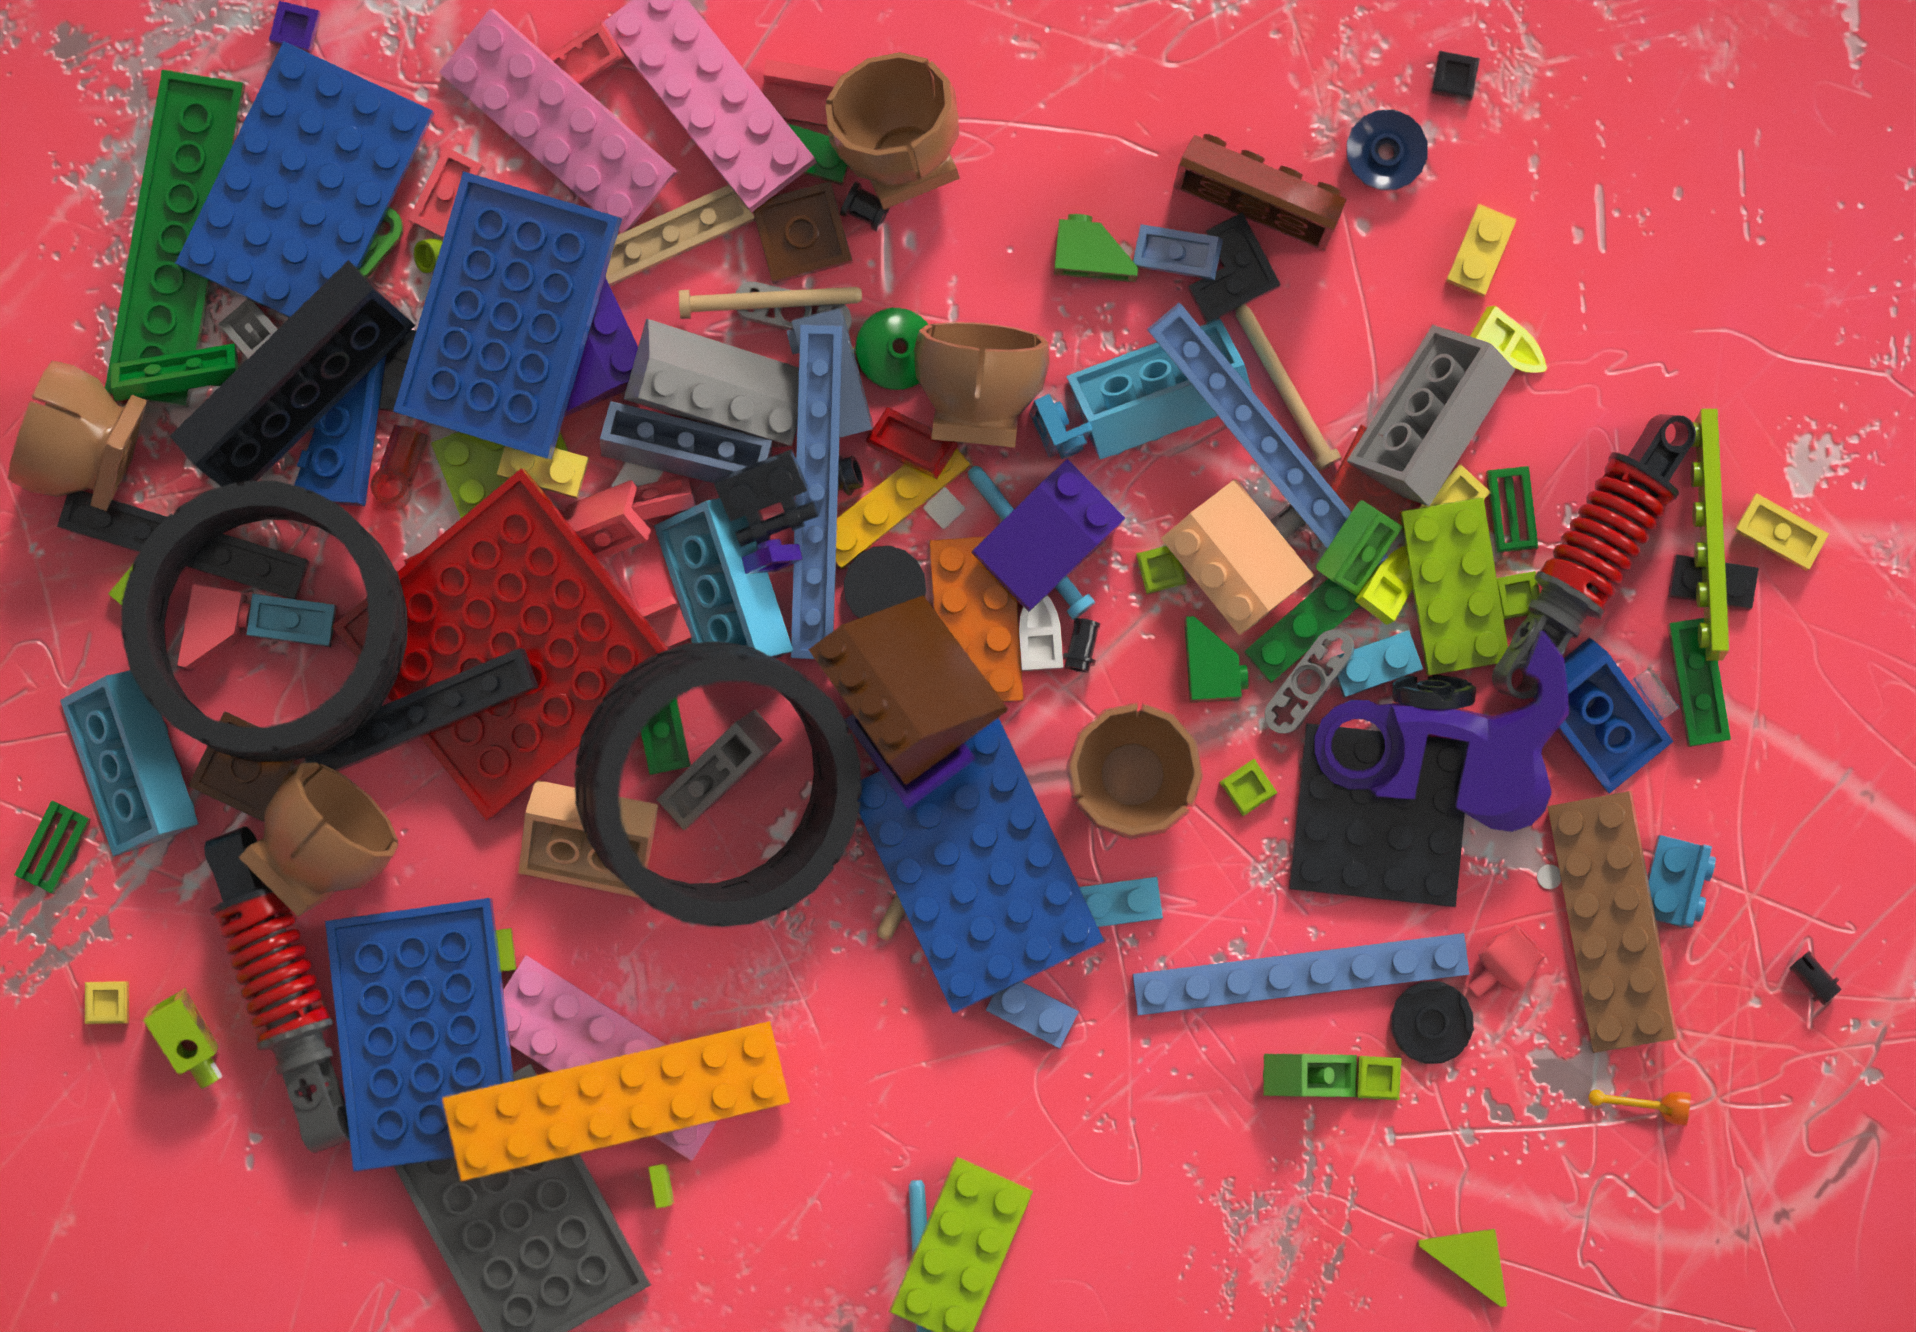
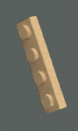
(676, 233)

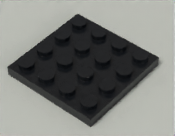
(1373, 843)

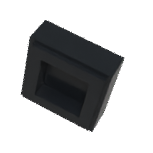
(1455, 75)

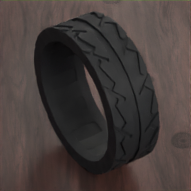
(173, 547)
(812, 847)

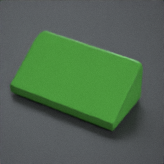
(1358, 547)

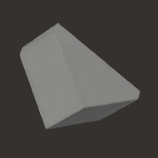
(248, 327)

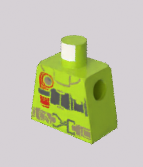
(180, 1020)

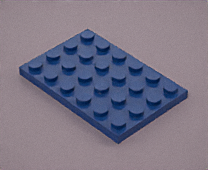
(303, 182)
(507, 315)
(980, 874)
(416, 1024)

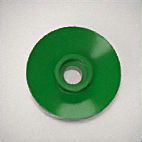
(875, 348)

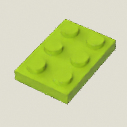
(472, 467)

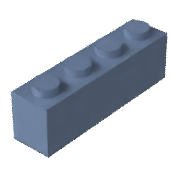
(678, 444)

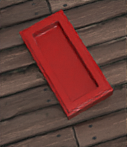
(910, 443)

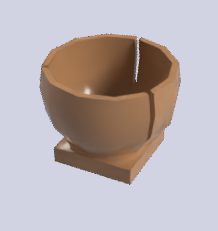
(895, 125)
(979, 378)
(75, 438)
(1134, 771)
(320, 838)

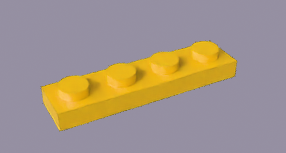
(888, 506)

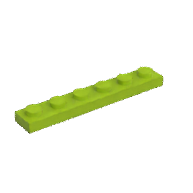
(1710, 551)

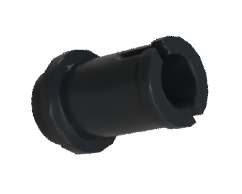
(1082, 645)
(1815, 978)

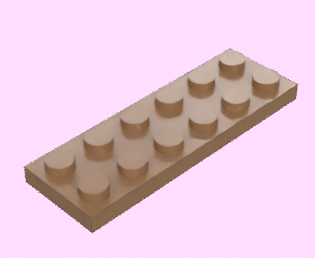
(1612, 922)

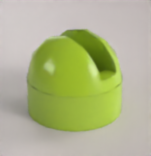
(426, 254)

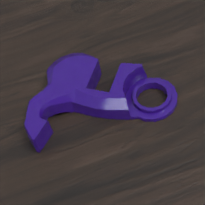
(1503, 764)

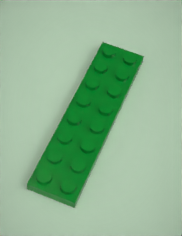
(187, 147)

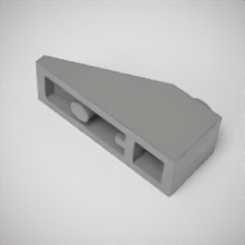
(719, 768)

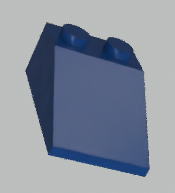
(1607, 718)

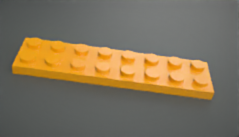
(615, 1101)

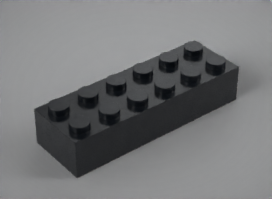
(293, 379)

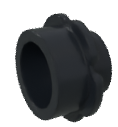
(850, 475)

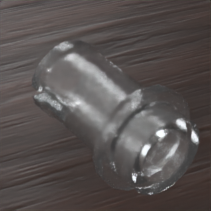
(1655, 693)

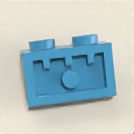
(1051, 422)
(1678, 879)

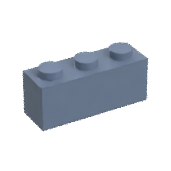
(854, 407)

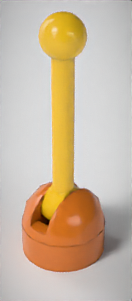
(1673, 1106)

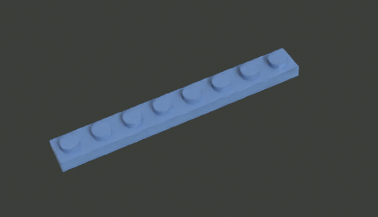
(1251, 423)
(819, 462)
(1300, 974)

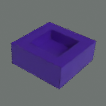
(295, 26)
(771, 557)

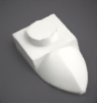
(1040, 637)

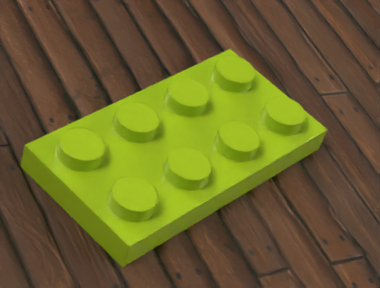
(1454, 585)
(960, 1249)

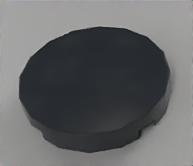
(882, 580)
(1434, 693)
(1431, 1022)

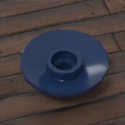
(1392, 130)

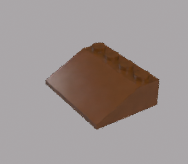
(1259, 191)
(908, 684)

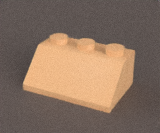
(1237, 557)
(559, 849)

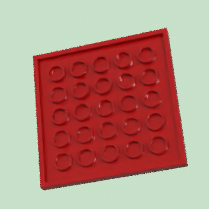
(504, 583)

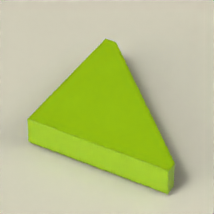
(1472, 1258)

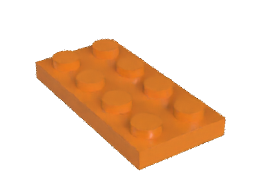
(978, 613)

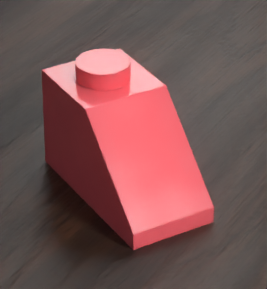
(211, 623)

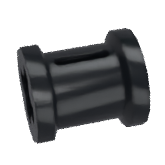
(864, 207)

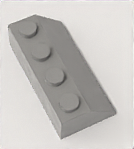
(714, 384)
(1432, 414)

